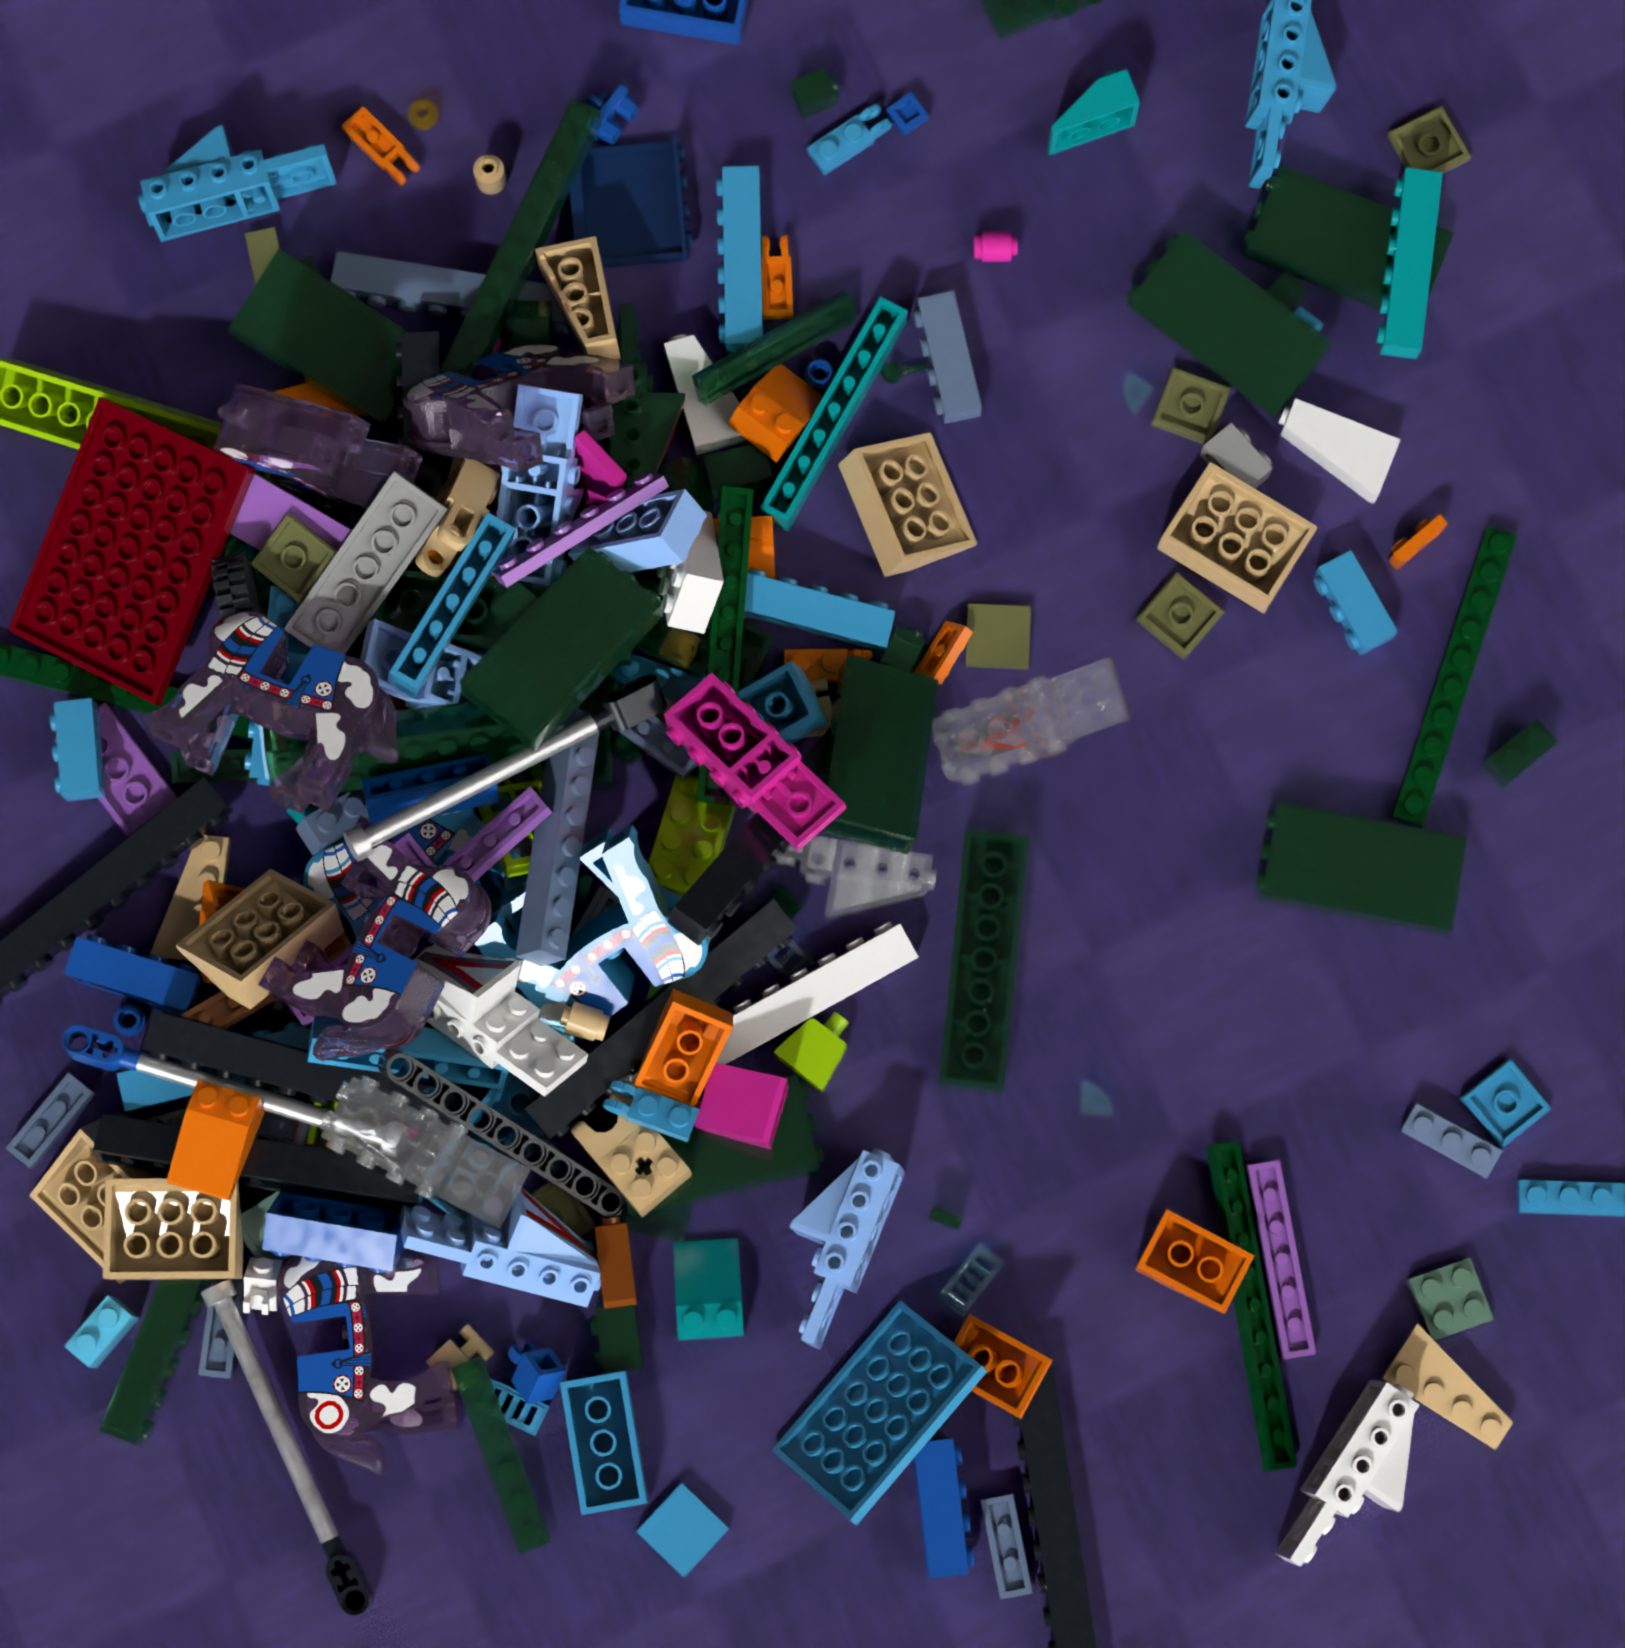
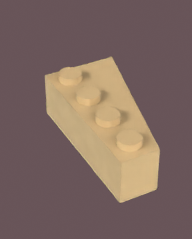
(580, 289)

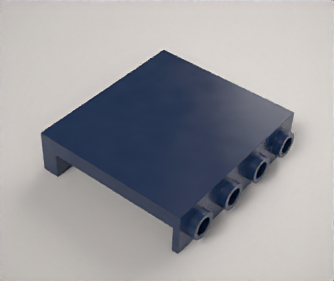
(633, 203)

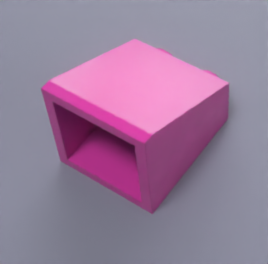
(742, 1105)

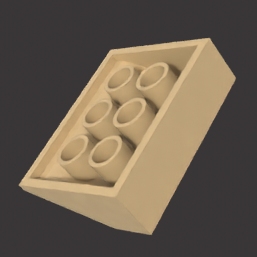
(906, 503)
(1236, 537)
(259, 923)
(75, 1191)
(170, 1232)

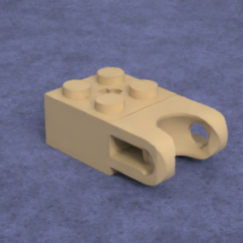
(466, 497)
(621, 1153)

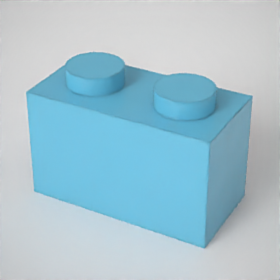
(101, 1332)

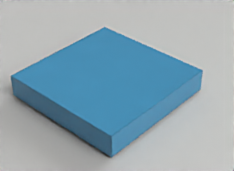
(1505, 1103)
(682, 1530)

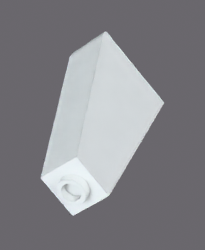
(705, 423)
(1341, 446)

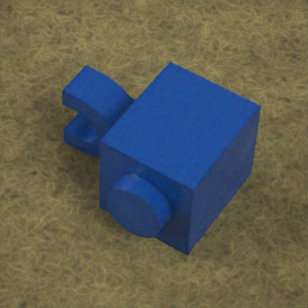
(537, 1372)

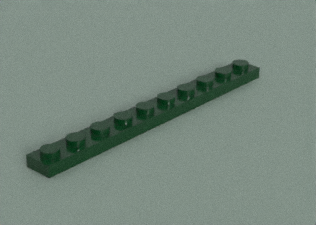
(728, 612)
(1454, 677)
(68, 678)
(1252, 1310)

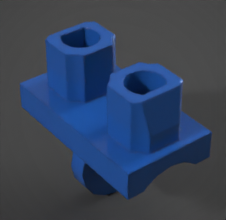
(609, 109)

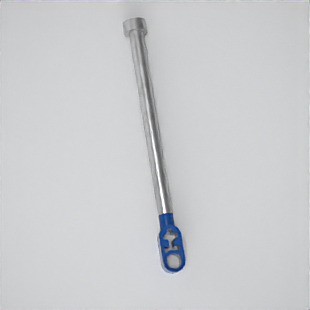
(177, 1073)

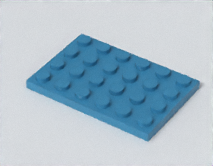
(879, 1412)

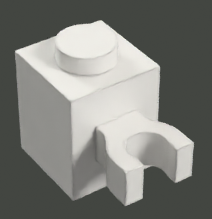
(261, 1285)

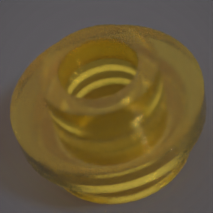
(429, 120)

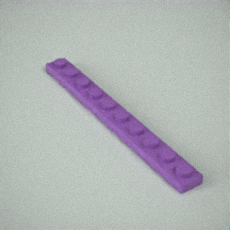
(480, 852)

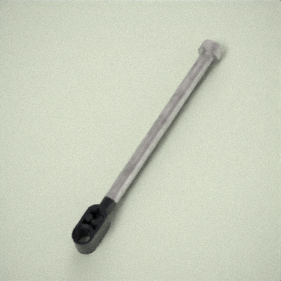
(620, 710)
(221, 1298)

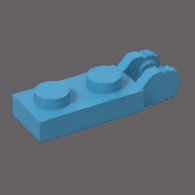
(847, 140)
(653, 1111)

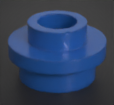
(816, 366)
(125, 1011)

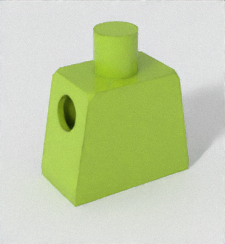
(815, 1050)

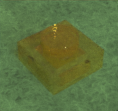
(680, 647)

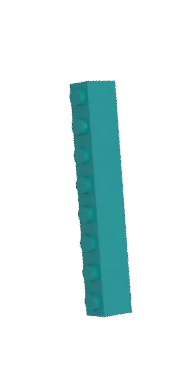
(834, 413)

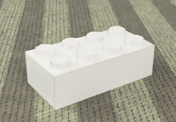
(695, 584)

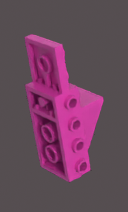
(752, 761)

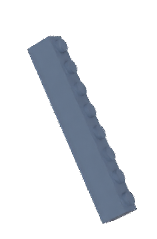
(424, 287)
(556, 851)

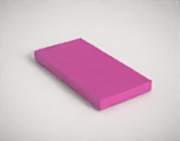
(598, 471)

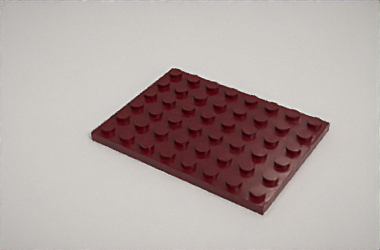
(131, 550)

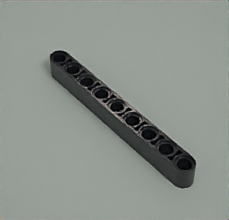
(489, 1127)

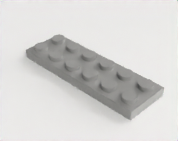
(366, 566)

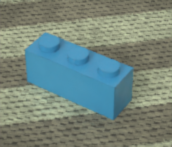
(1354, 603)
(78, 749)

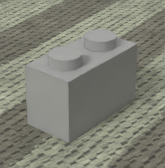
(1236, 455)

